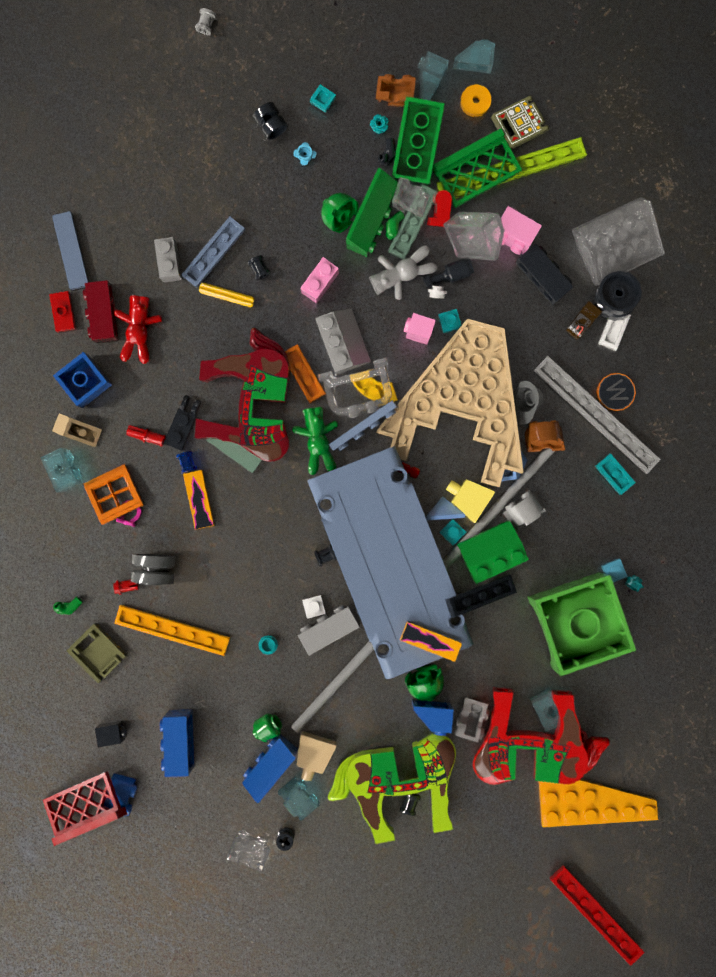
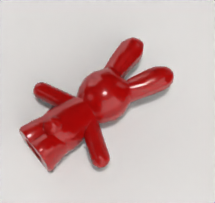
(136, 331)

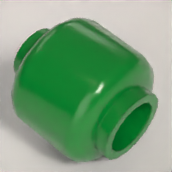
(267, 727)

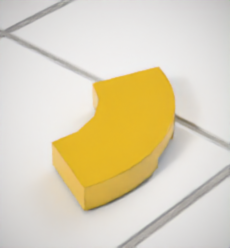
(373, 389)

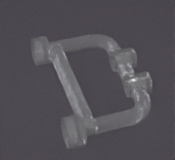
(354, 410)

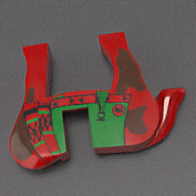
(557, 757)

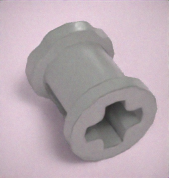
(205, 21)

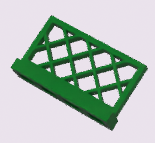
(470, 153)

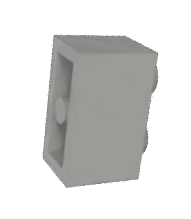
(168, 259)

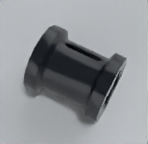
(259, 267)
(325, 555)
(410, 810)
(281, 835)

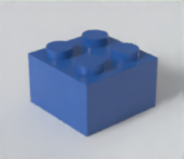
(82, 380)

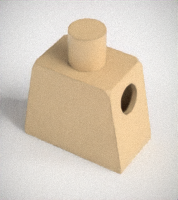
(314, 754)

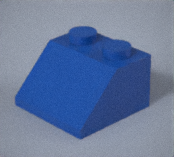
(436, 715)

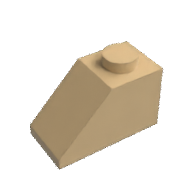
(76, 430)

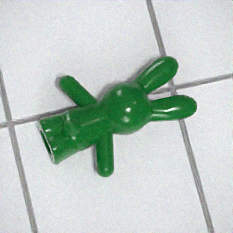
(317, 442)

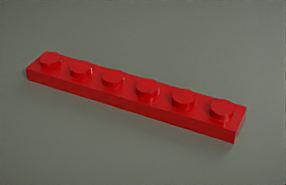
(597, 915)

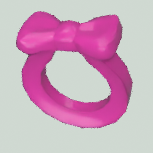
(121, 519)

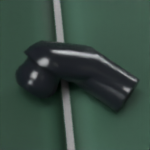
(390, 152)

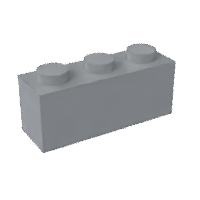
(328, 629)

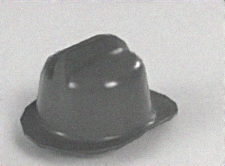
(527, 400)

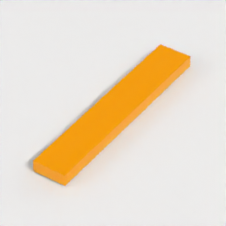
(172, 630)

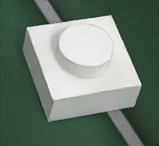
(314, 606)

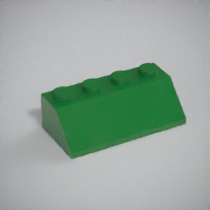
(371, 214)

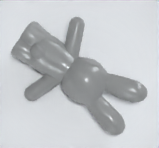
(403, 271)

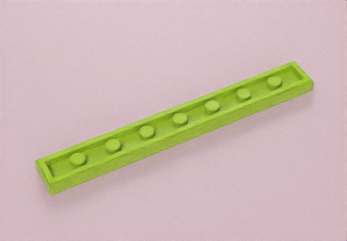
(530, 164)

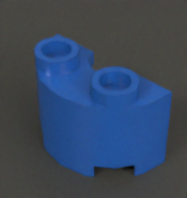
(125, 789)

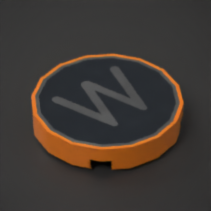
(616, 392)

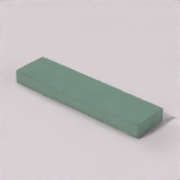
(410, 228)

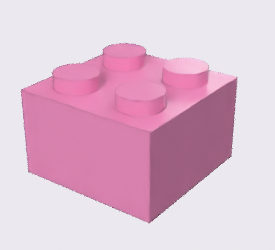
(518, 231)

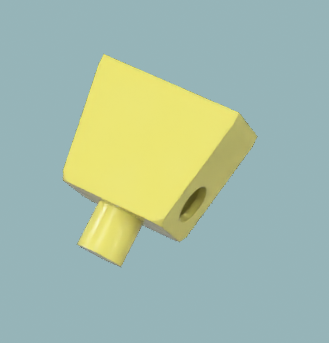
(470, 498)

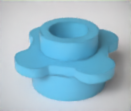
(311, 154)

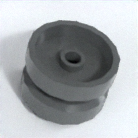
(153, 569)

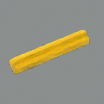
(226, 294)

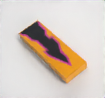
(198, 499)
(430, 641)

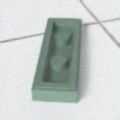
(238, 454)

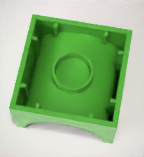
(582, 623)

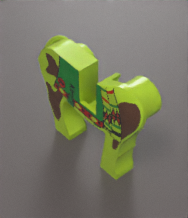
(374, 775)

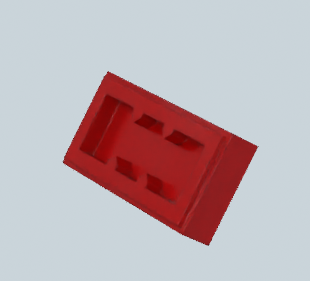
(62, 311)

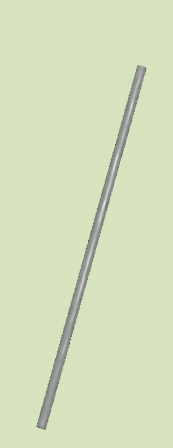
(448, 561)

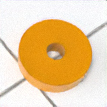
(475, 92)

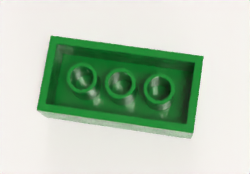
(418, 140)

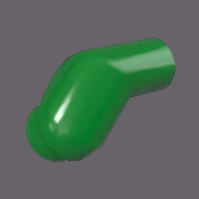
(392, 225)
(67, 608)

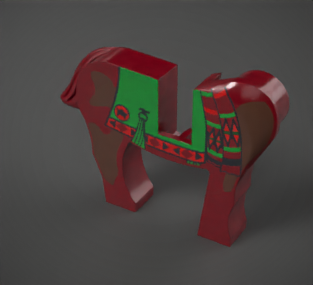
(265, 379)

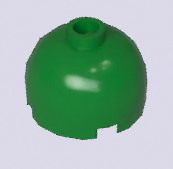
(338, 211)
(425, 683)

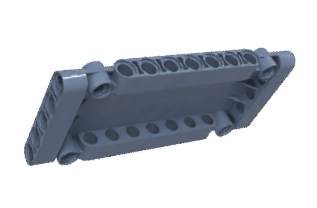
(387, 557)

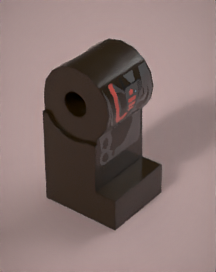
(583, 320)

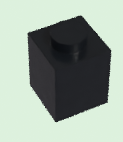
(110, 733)

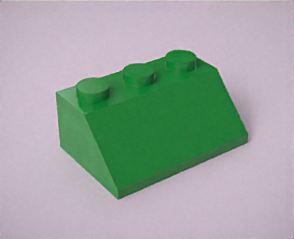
(492, 552)

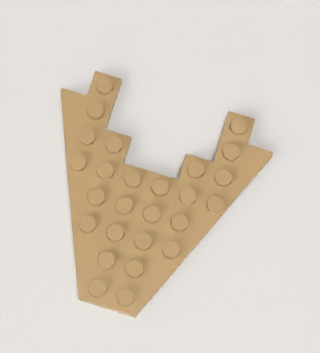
(470, 382)

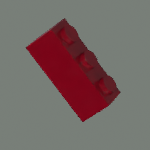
(100, 311)

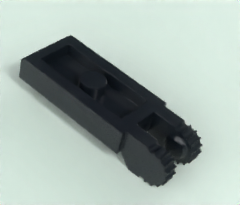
(182, 424)

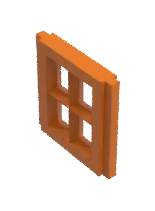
(120, 510)

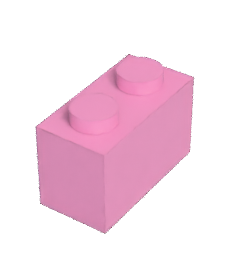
(319, 280)
(419, 328)

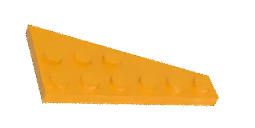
(592, 804)

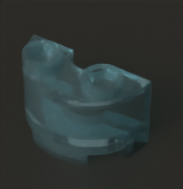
(297, 799)

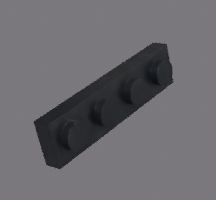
(480, 596)

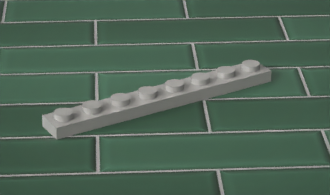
(597, 415)

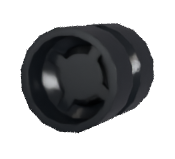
(268, 119)

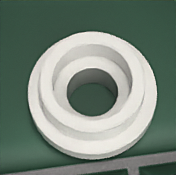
(437, 292)

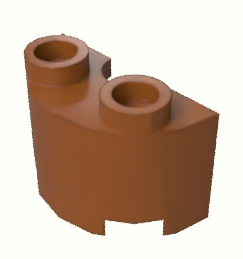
(395, 90)
(544, 435)

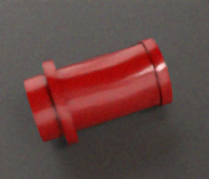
(124, 586)

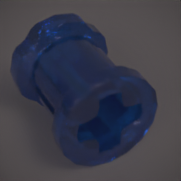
(186, 462)

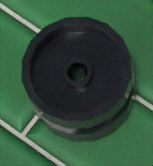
(617, 295)

